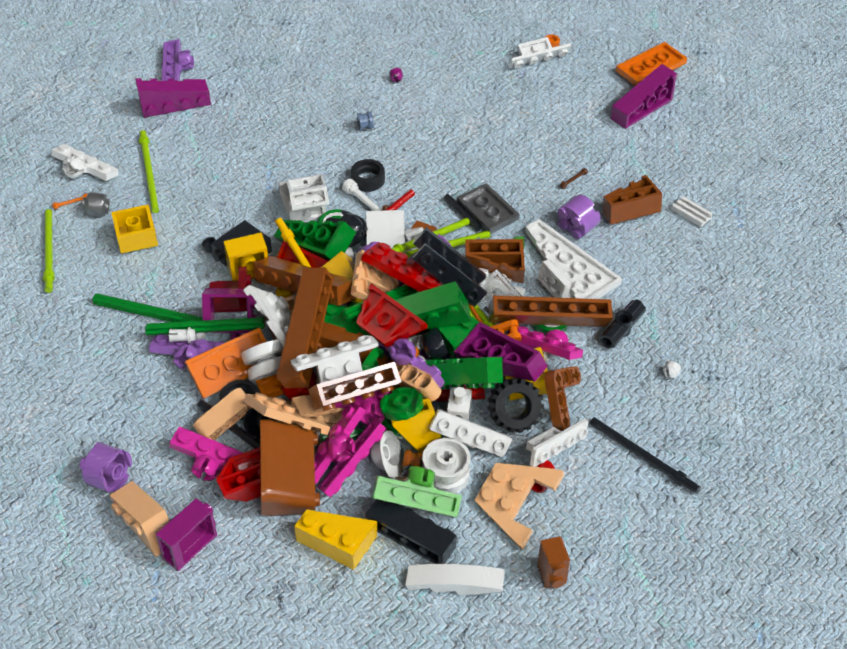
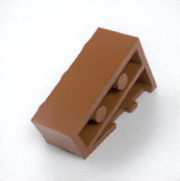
(499, 254)
(333, 335)

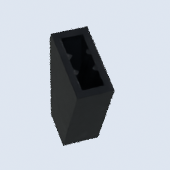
(241, 230)

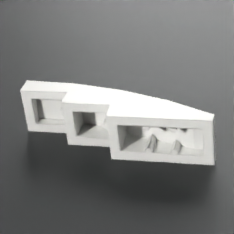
(455, 577)

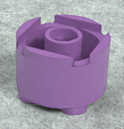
(578, 216)
(106, 467)

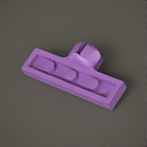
(175, 60)
(182, 349)
(404, 353)

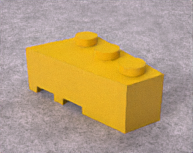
(336, 535)

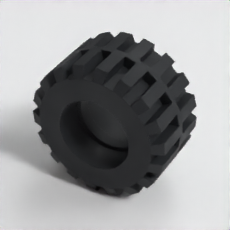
(532, 409)

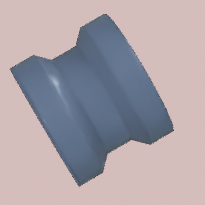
(365, 120)

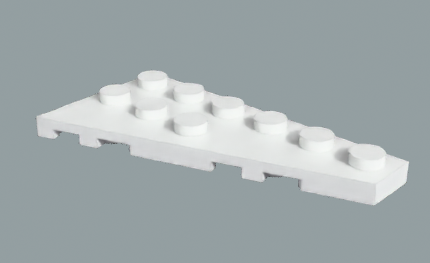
(587, 275)
(274, 308)

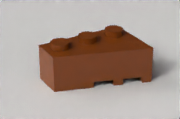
(633, 201)

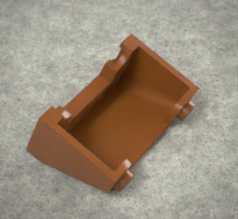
(287, 468)

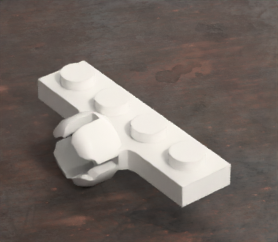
(81, 163)

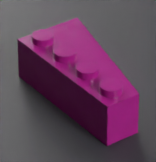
(171, 95)
(645, 97)
(517, 358)

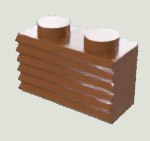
(553, 562)

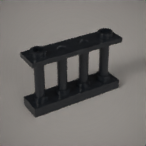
(449, 265)

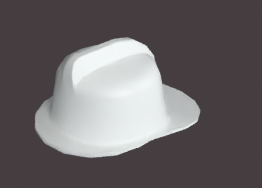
(387, 454)

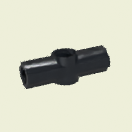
(622, 324)

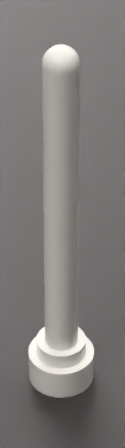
(352, 188)

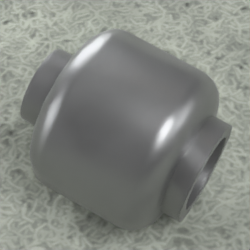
(96, 204)

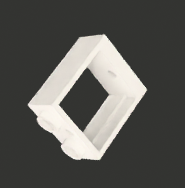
(307, 194)

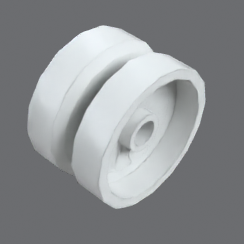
(265, 358)
(450, 463)

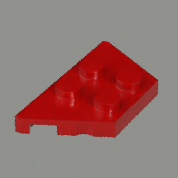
(387, 318)

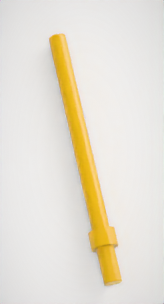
(288, 237)

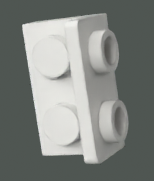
(554, 280)

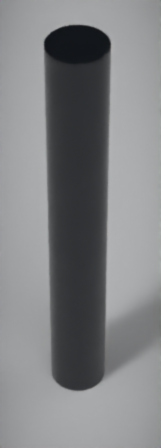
(462, 212)

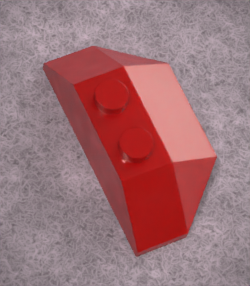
(241, 476)

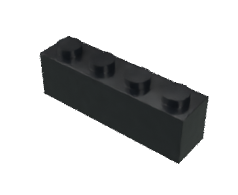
(413, 531)

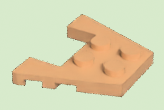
(366, 274)
(282, 410)
(506, 492)

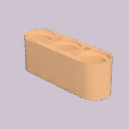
(419, 380)
(222, 415)

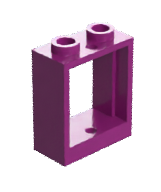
(208, 303)
(187, 534)

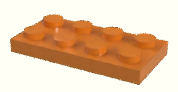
(643, 64)
(222, 364)

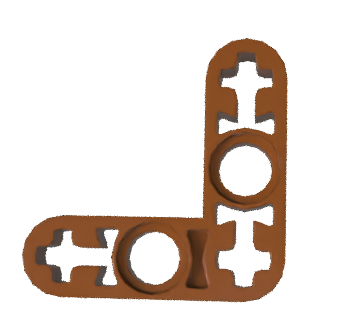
(555, 382)

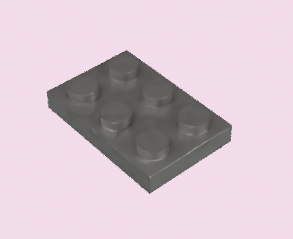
(488, 208)

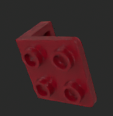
(232, 304)

